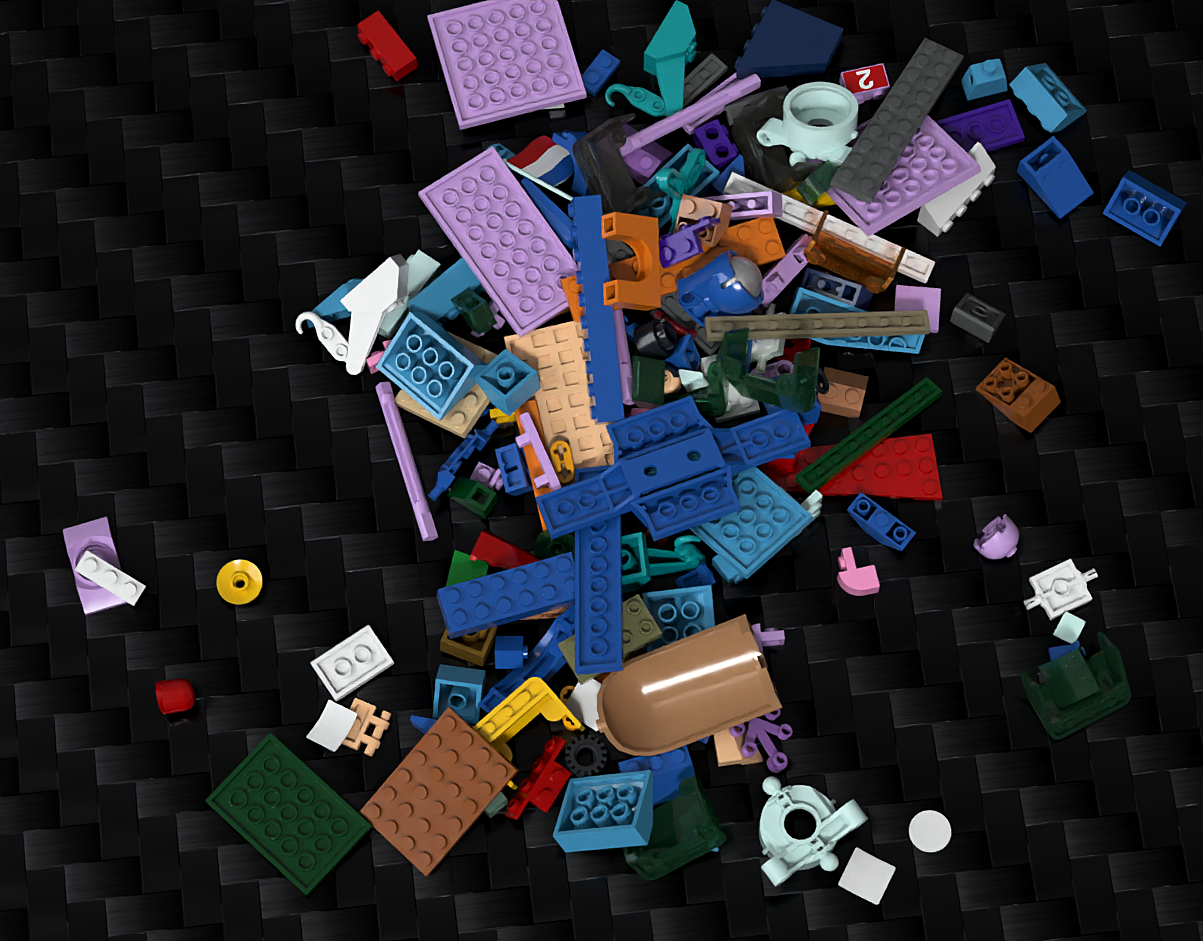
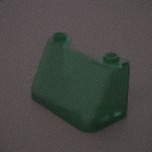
(679, 833)

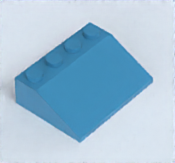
(430, 364)
(680, 612)
(606, 812)

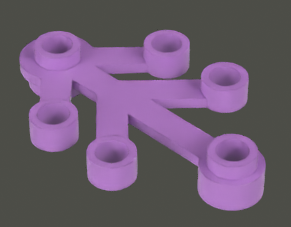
(760, 727)

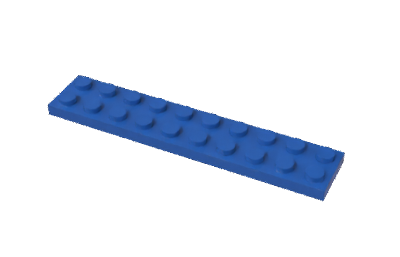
(598, 592)

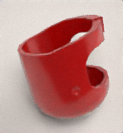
(175, 695)

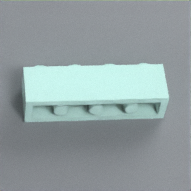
(421, 273)

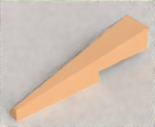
(729, 749)

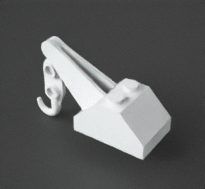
(369, 304)

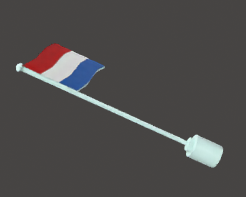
(545, 164)

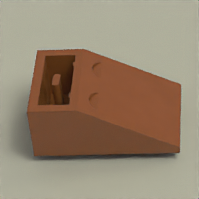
(1019, 394)

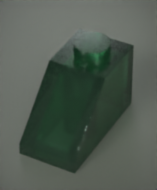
(474, 311)

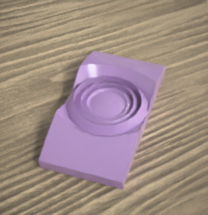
(97, 539)

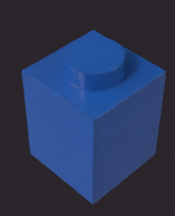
(510, 652)

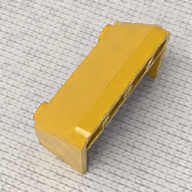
(518, 710)

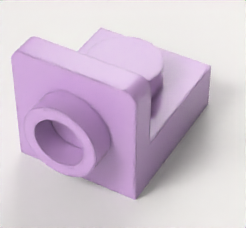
(487, 476)

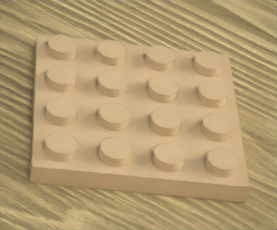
(466, 411)

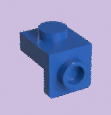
(699, 577)

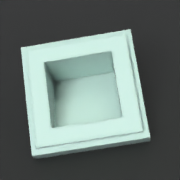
(692, 380)
(1069, 627)

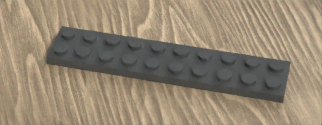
(897, 121)

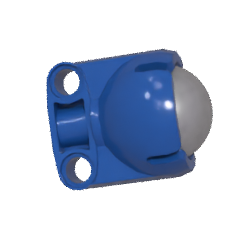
(721, 288)

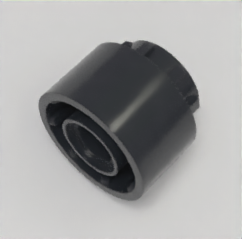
(655, 339)

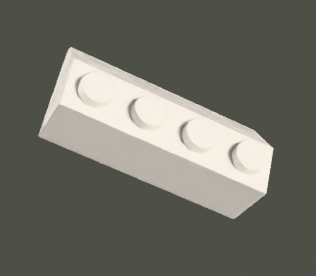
(940, 212)

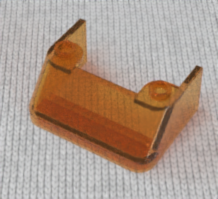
(850, 260)

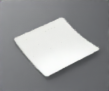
(584, 703)
(332, 726)
(866, 876)

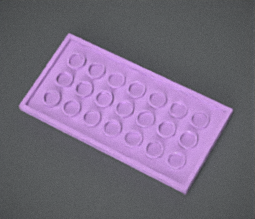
(502, 240)

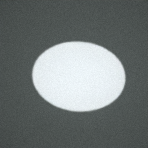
(930, 831)

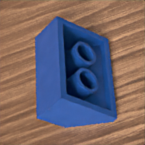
(1144, 208)
(668, 771)

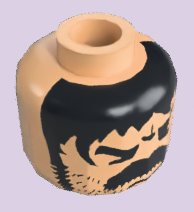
(673, 381)

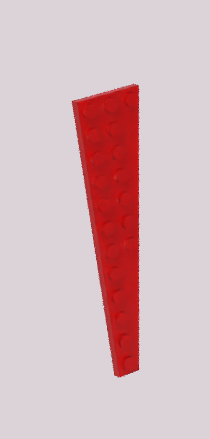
(891, 469)

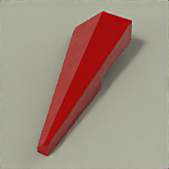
(500, 552)

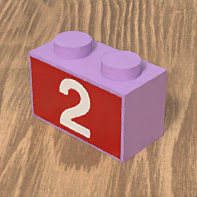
(866, 83)

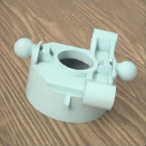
(814, 105)
(792, 854)

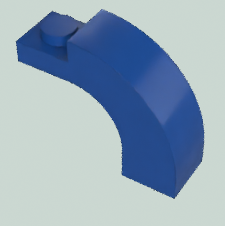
(566, 140)

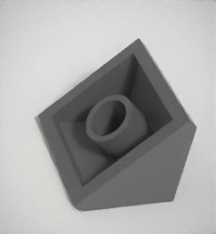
(977, 317)

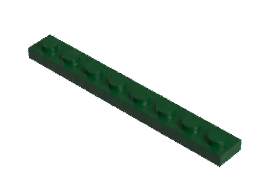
(868, 435)

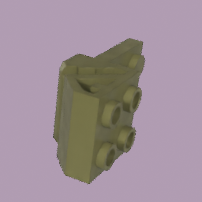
(638, 633)

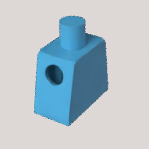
(986, 77)

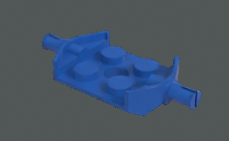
(467, 447)

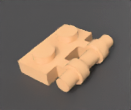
(365, 716)

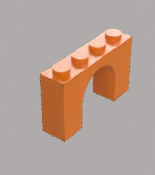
(643, 237)

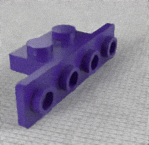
(684, 244)

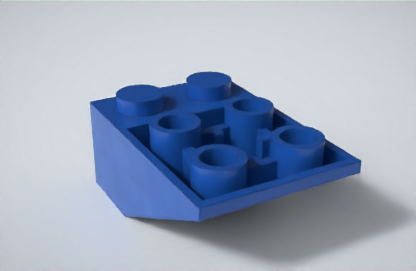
(1055, 177)

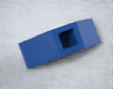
(880, 523)

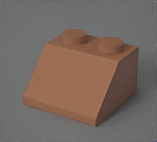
(844, 393)

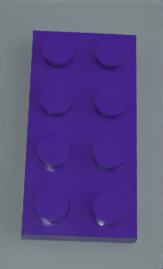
(990, 126)

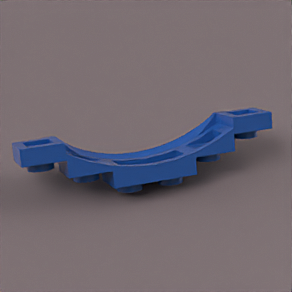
(542, 661)

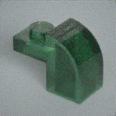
(817, 184)

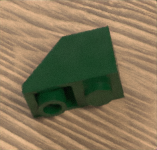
(473, 496)

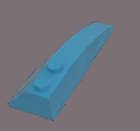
(813, 303)

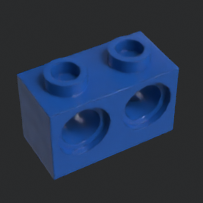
(514, 469)

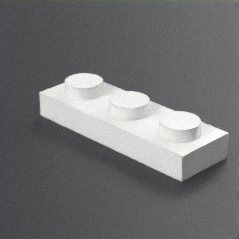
(110, 578)

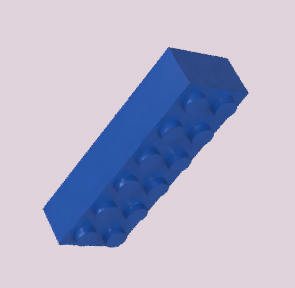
(508, 595)

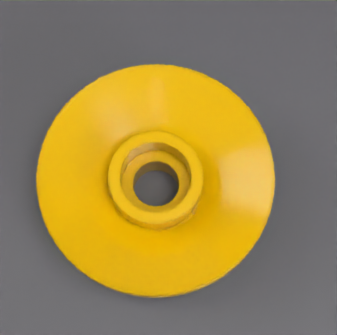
(233, 573)

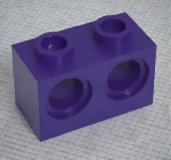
(715, 146)

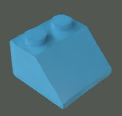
(508, 382)
(459, 689)

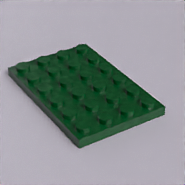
(288, 814)

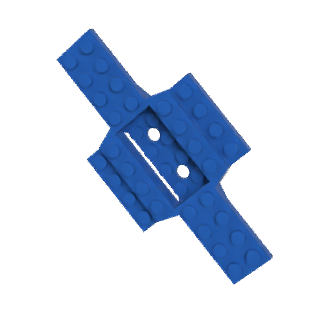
(663, 441)

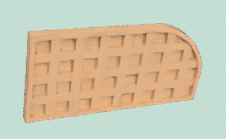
(563, 396)

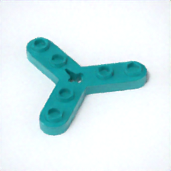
(681, 182)

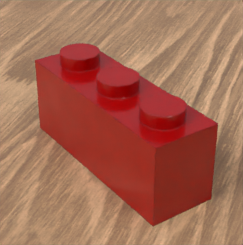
(386, 46)

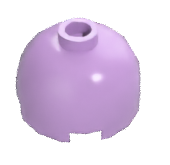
(999, 539)

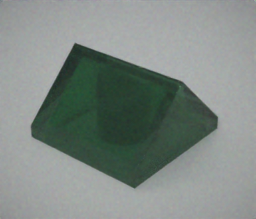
(648, 382)

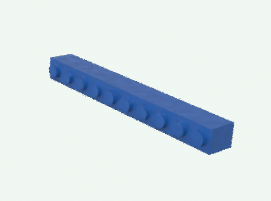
(596, 318)

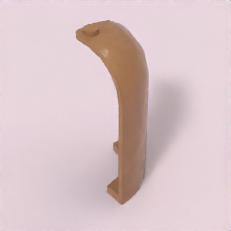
(687, 691)

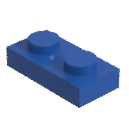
(599, 72)

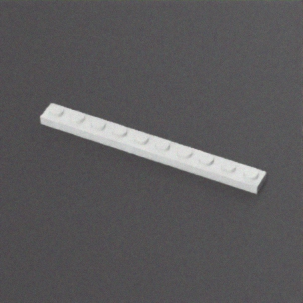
(806, 218)

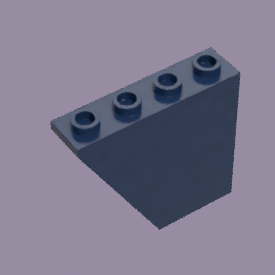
(788, 44)

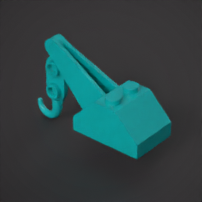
(666, 58)
(636, 559)

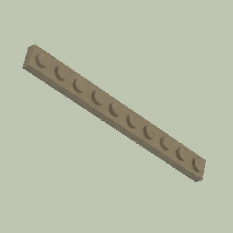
(820, 325)

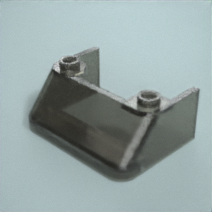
(763, 163)
(606, 171)

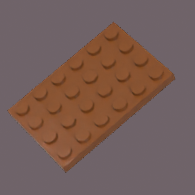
(438, 791)

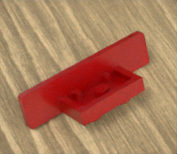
(542, 783)

